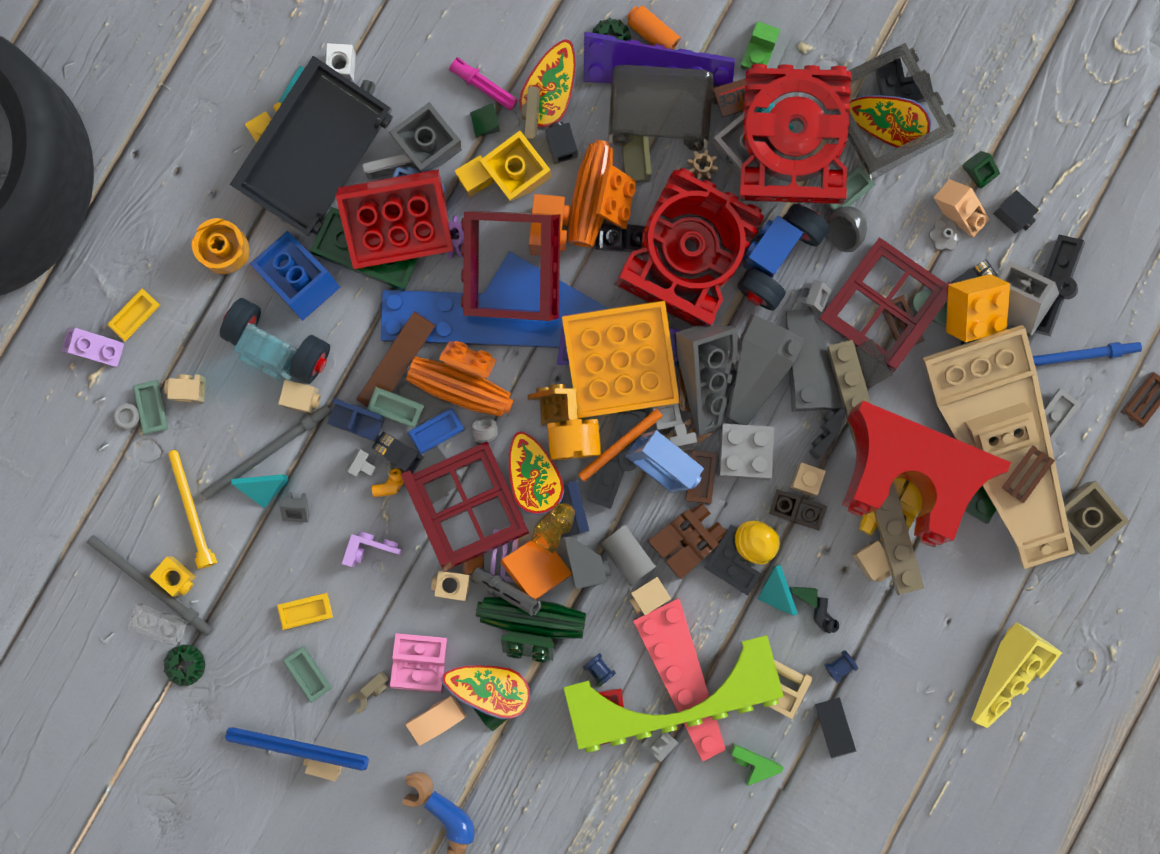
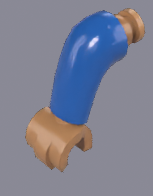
(457, 823)

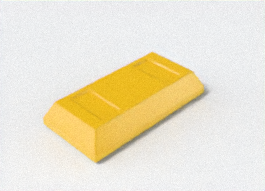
(133, 314)
(304, 611)

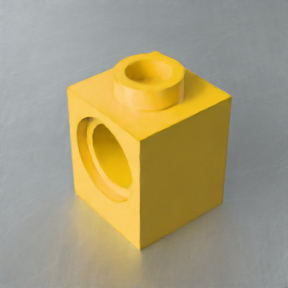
(473, 177)
(162, 576)

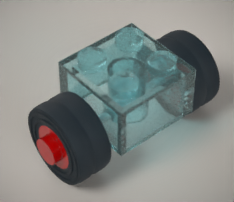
(265, 350)

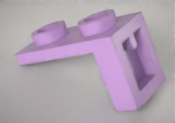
(92, 346)
(355, 552)

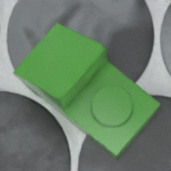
(760, 45)
(761, 766)

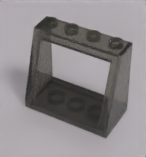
(891, 160)

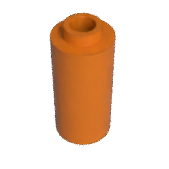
(652, 28)

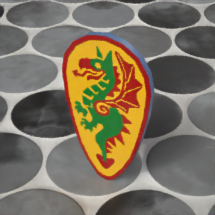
(556, 79)
(891, 118)
(533, 476)
(489, 689)

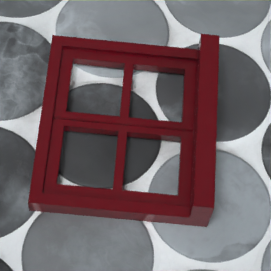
(915, 326)
(432, 520)

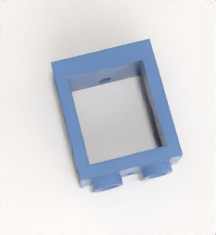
(664, 462)

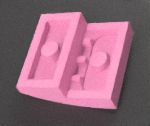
(418, 663)

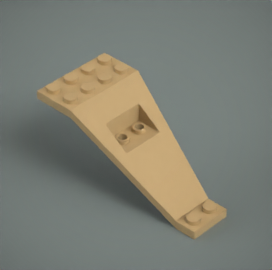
(990, 392)

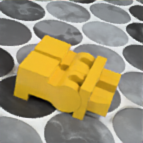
(910, 502)

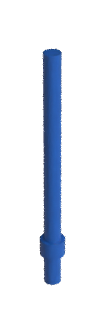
(1112, 350)

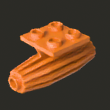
(598, 195)
(461, 379)

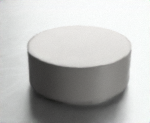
(127, 416)

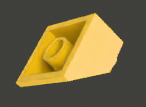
(516, 167)

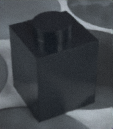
(561, 142)
(1016, 212)

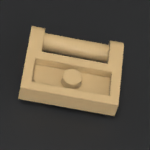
(790, 702)

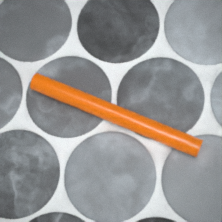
(620, 445)

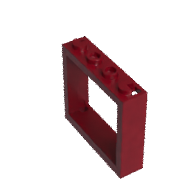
(548, 266)

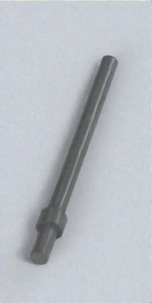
(307, 423)
(188, 615)

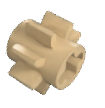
(709, 167)

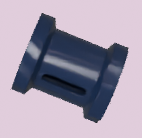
(841, 666)
(599, 670)

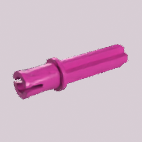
(473, 77)

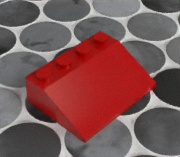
(395, 219)

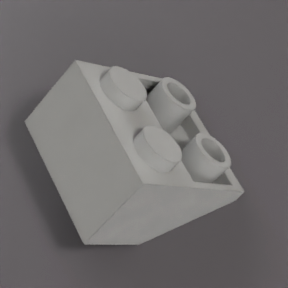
(1028, 296)

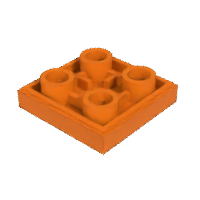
(535, 569)

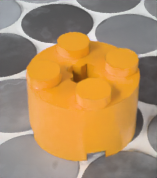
(207, 241)
(574, 439)

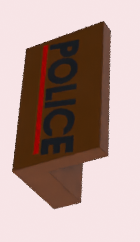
(730, 97)

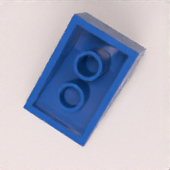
(295, 275)

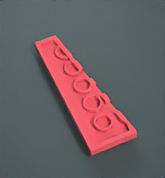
(677, 663)

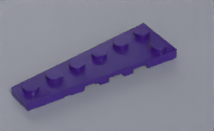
(606, 52)

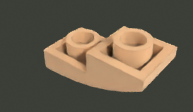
(436, 720)

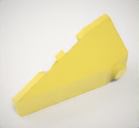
(1017, 662)

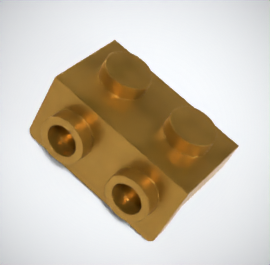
(556, 403)

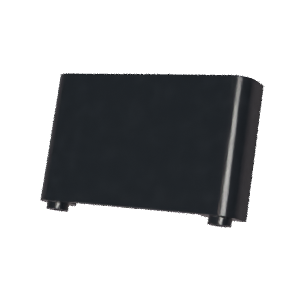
(311, 146)

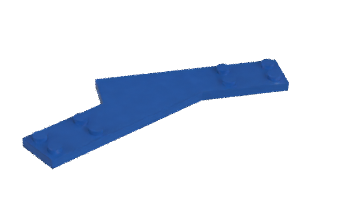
(512, 287)

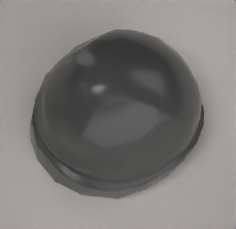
(847, 228)

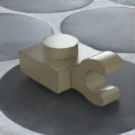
(375, 687)

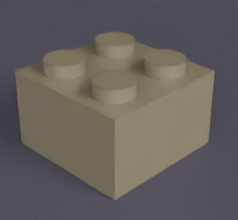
(1092, 517)

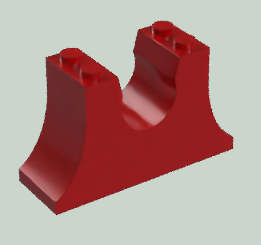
(937, 464)

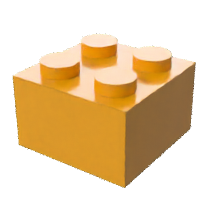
(977, 307)

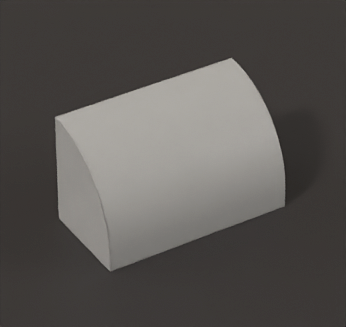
(627, 555)

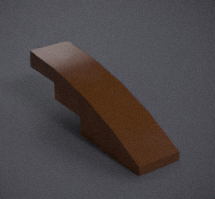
(398, 357)

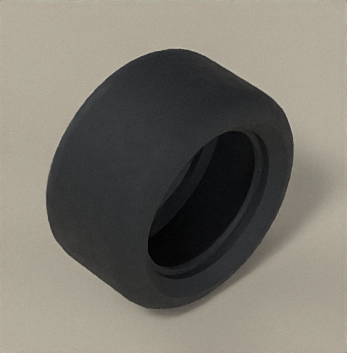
(48, 171)

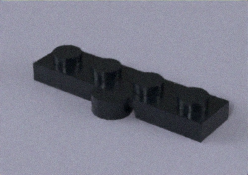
(1061, 271)
(610, 475)

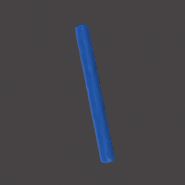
(297, 748)

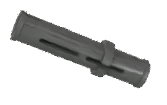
(497, 586)

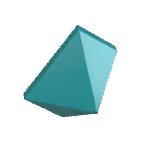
(261, 488)
(777, 593)

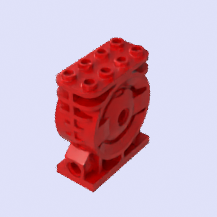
(761, 89)
(732, 220)

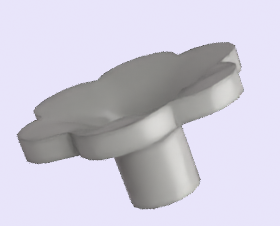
(941, 239)

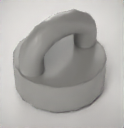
(484, 430)

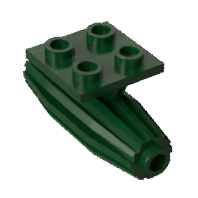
(528, 633)

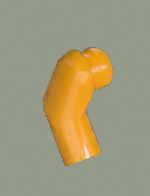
(391, 486)

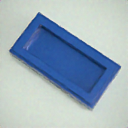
(436, 431)

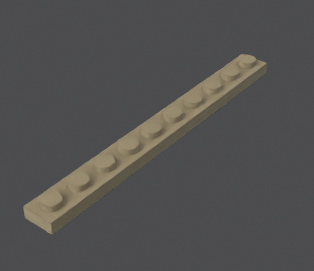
(890, 514)

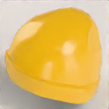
(757, 542)

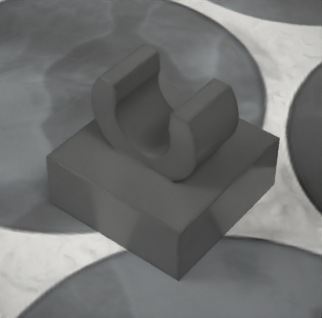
(294, 509)

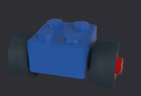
(775, 244)

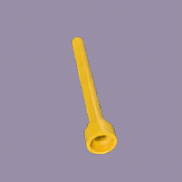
(204, 555)

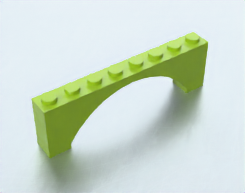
(749, 683)

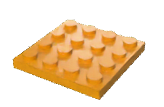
(621, 359)

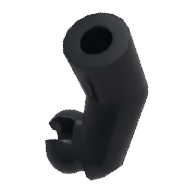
(823, 618)

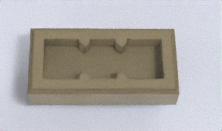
(531, 112)

